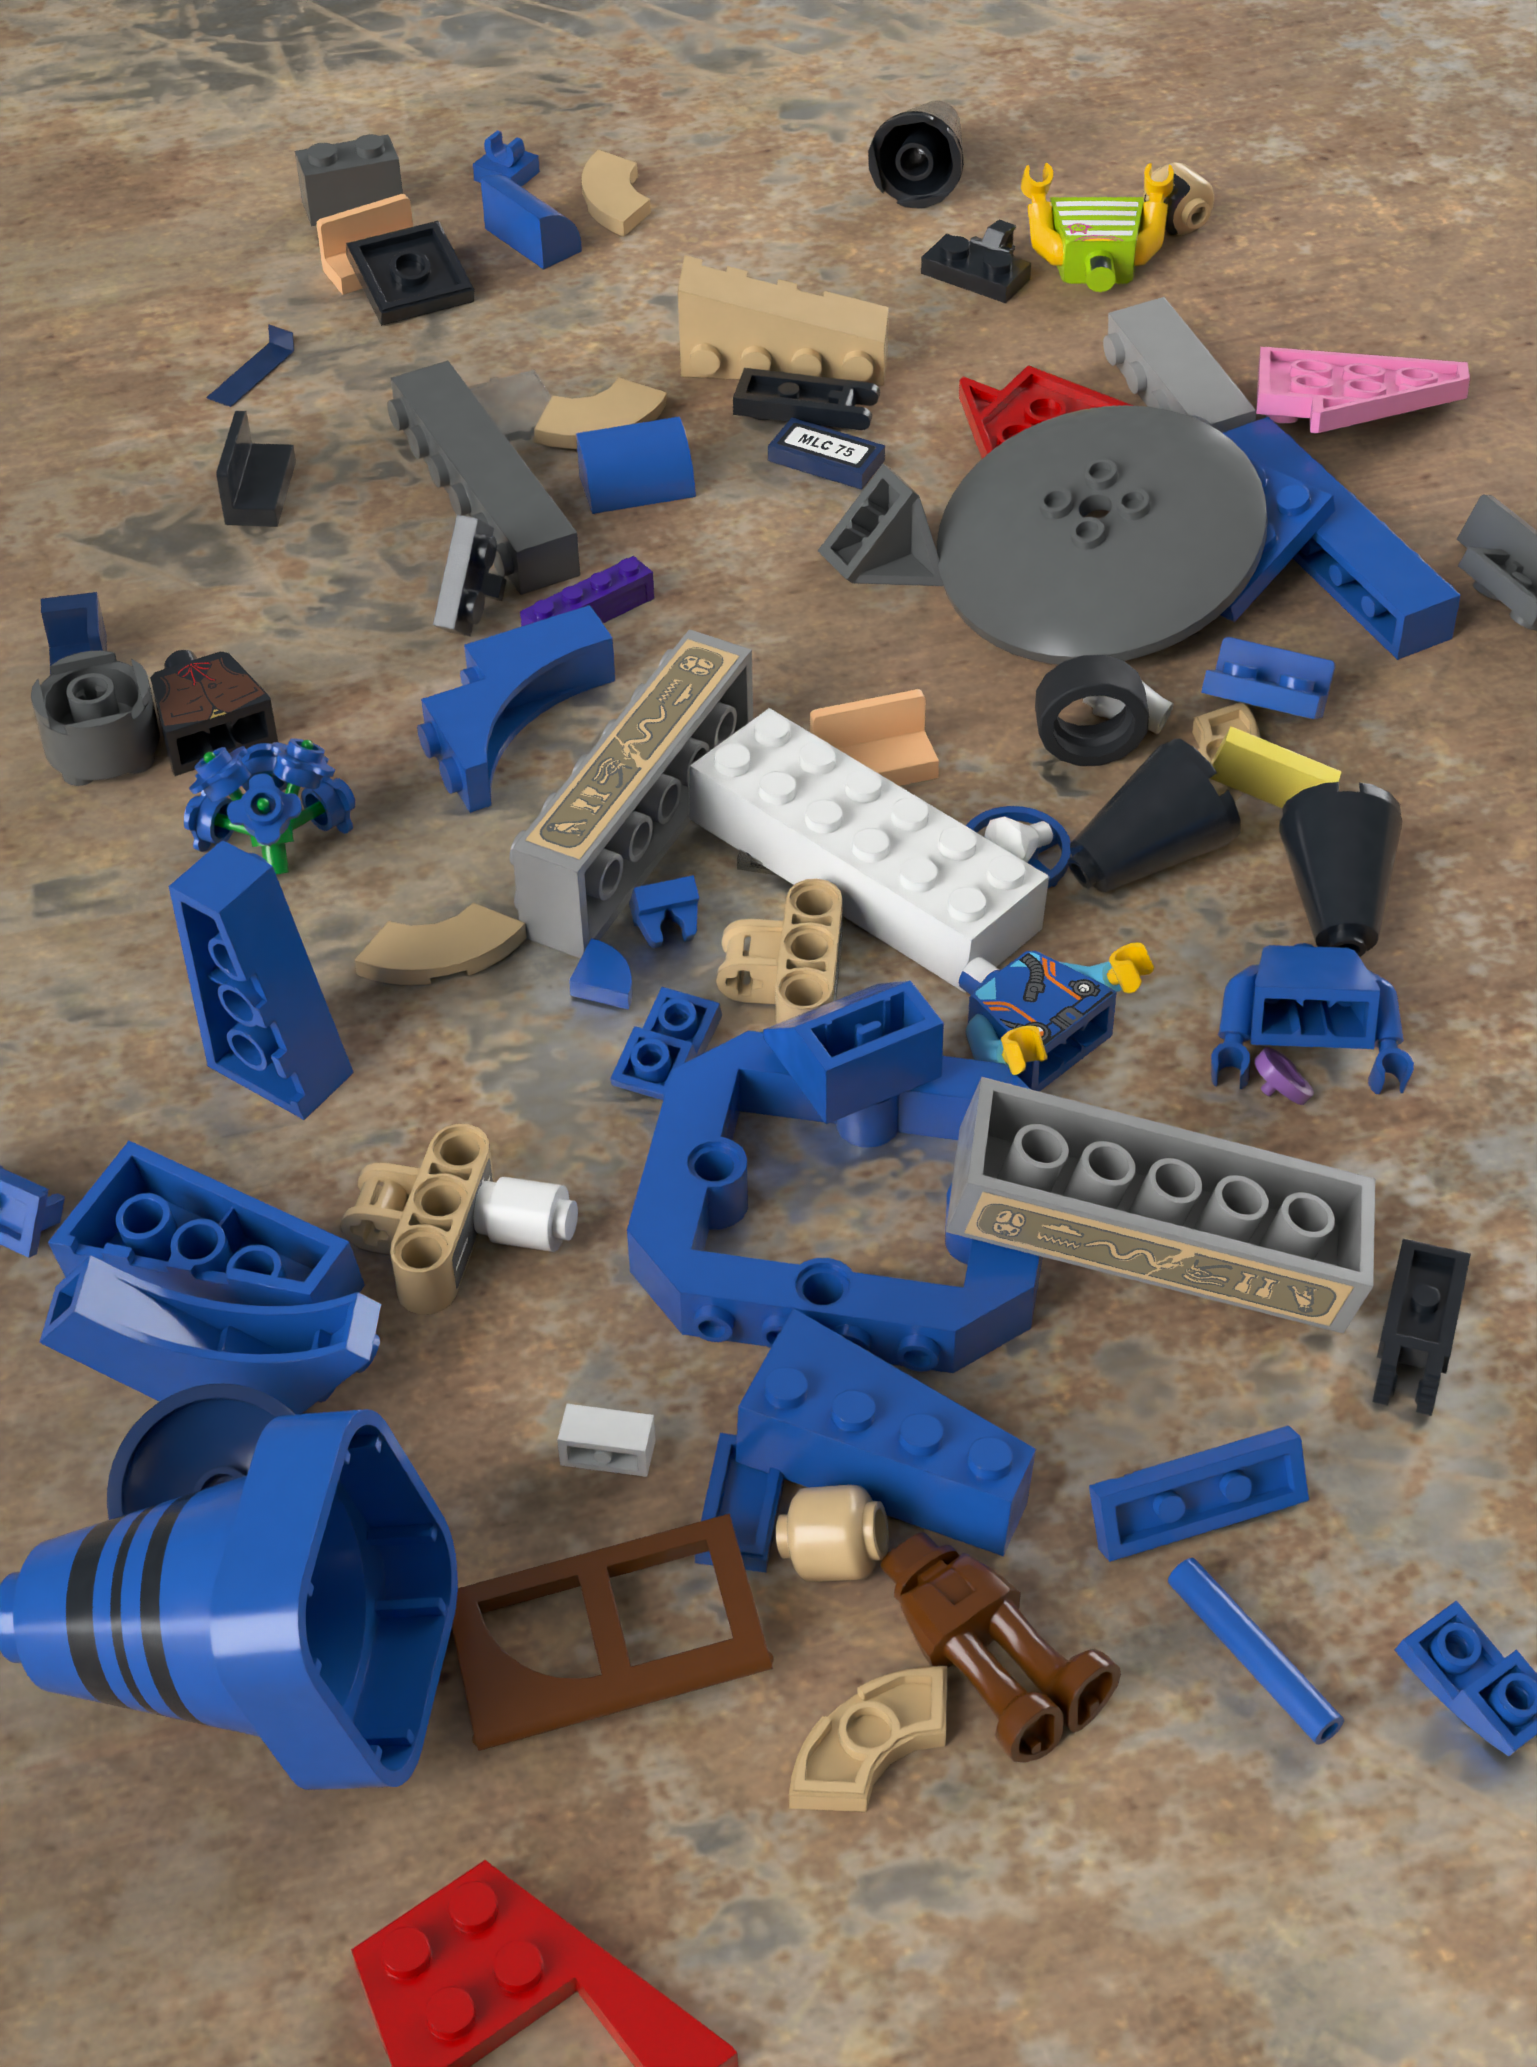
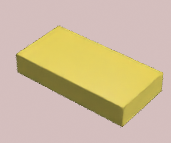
(1266, 768)

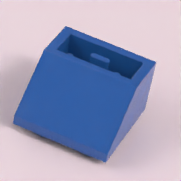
(861, 1048)

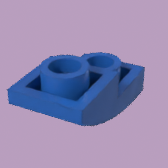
(672, 1035)
(1474, 1679)

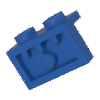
(1271, 678)

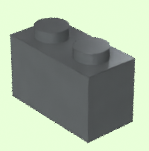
(347, 175)

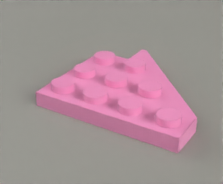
(1351, 388)

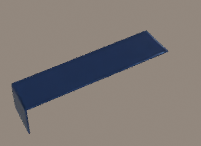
(258, 367)

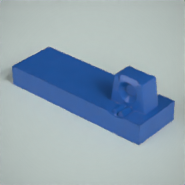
(1199, 1493)

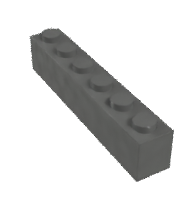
(484, 476)

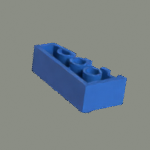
(255, 983)
(202, 1237)
(849, 1418)

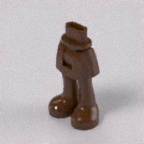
(961, 1608)

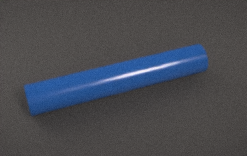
(1256, 1651)

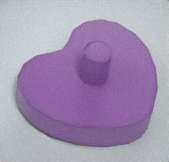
(1282, 1076)

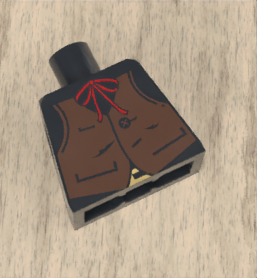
(209, 707)

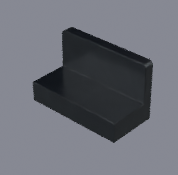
(253, 477)

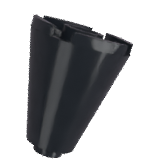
(918, 155)
(1155, 821)
(1342, 860)

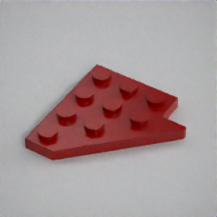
(1022, 404)

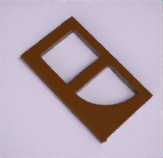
(518, 1703)

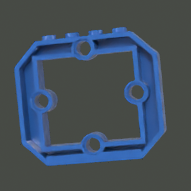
(700, 1184)

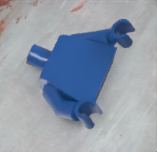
(1311, 1000)

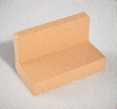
(357, 224)
(882, 734)

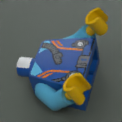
(1046, 1012)

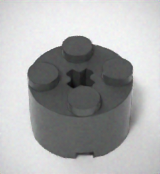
(96, 717)

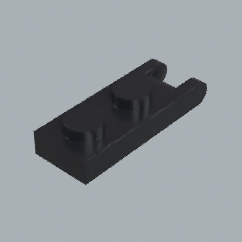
(804, 397)

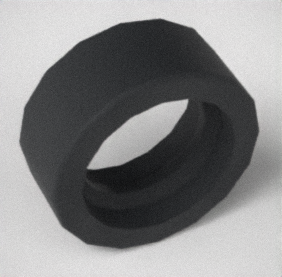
(1084, 678)

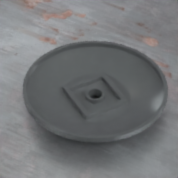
(1148, 574)

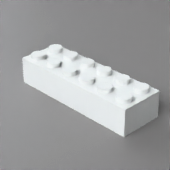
(895, 858)

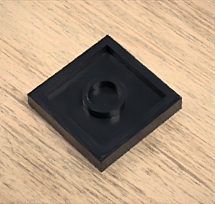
(410, 272)

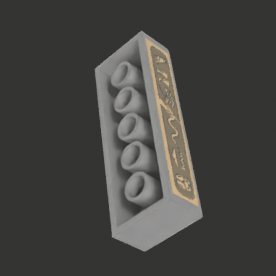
(628, 795)
(1163, 1205)

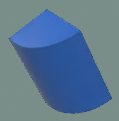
(527, 222)
(635, 465)

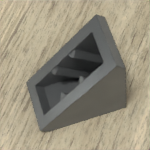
(884, 537)

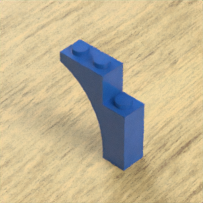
(504, 689)
(182, 1341)

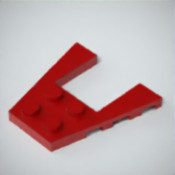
(492, 1961)

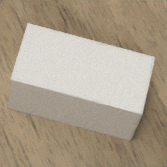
(606, 1440)

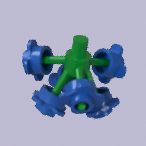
(265, 809)

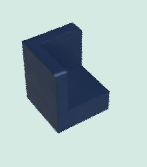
(73, 625)

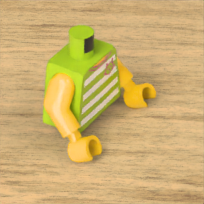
(1097, 237)

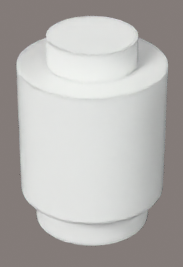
(525, 1213)

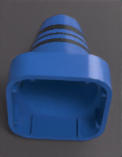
(261, 1605)

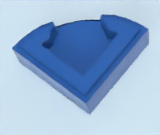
(602, 976)

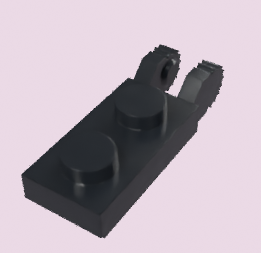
(1421, 1318)

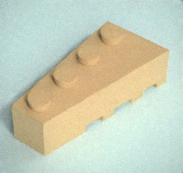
(755, 324)

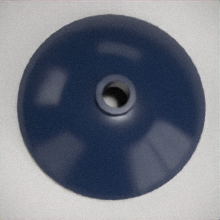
(189, 1445)

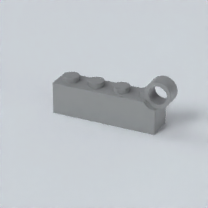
(1172, 366)

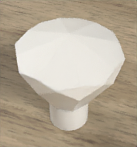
(1018, 837)

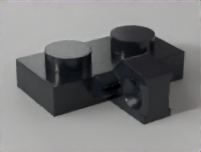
(979, 264)
(468, 577)

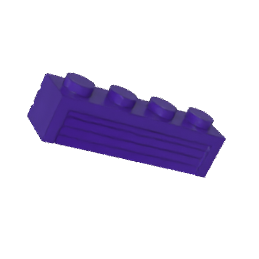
(607, 592)

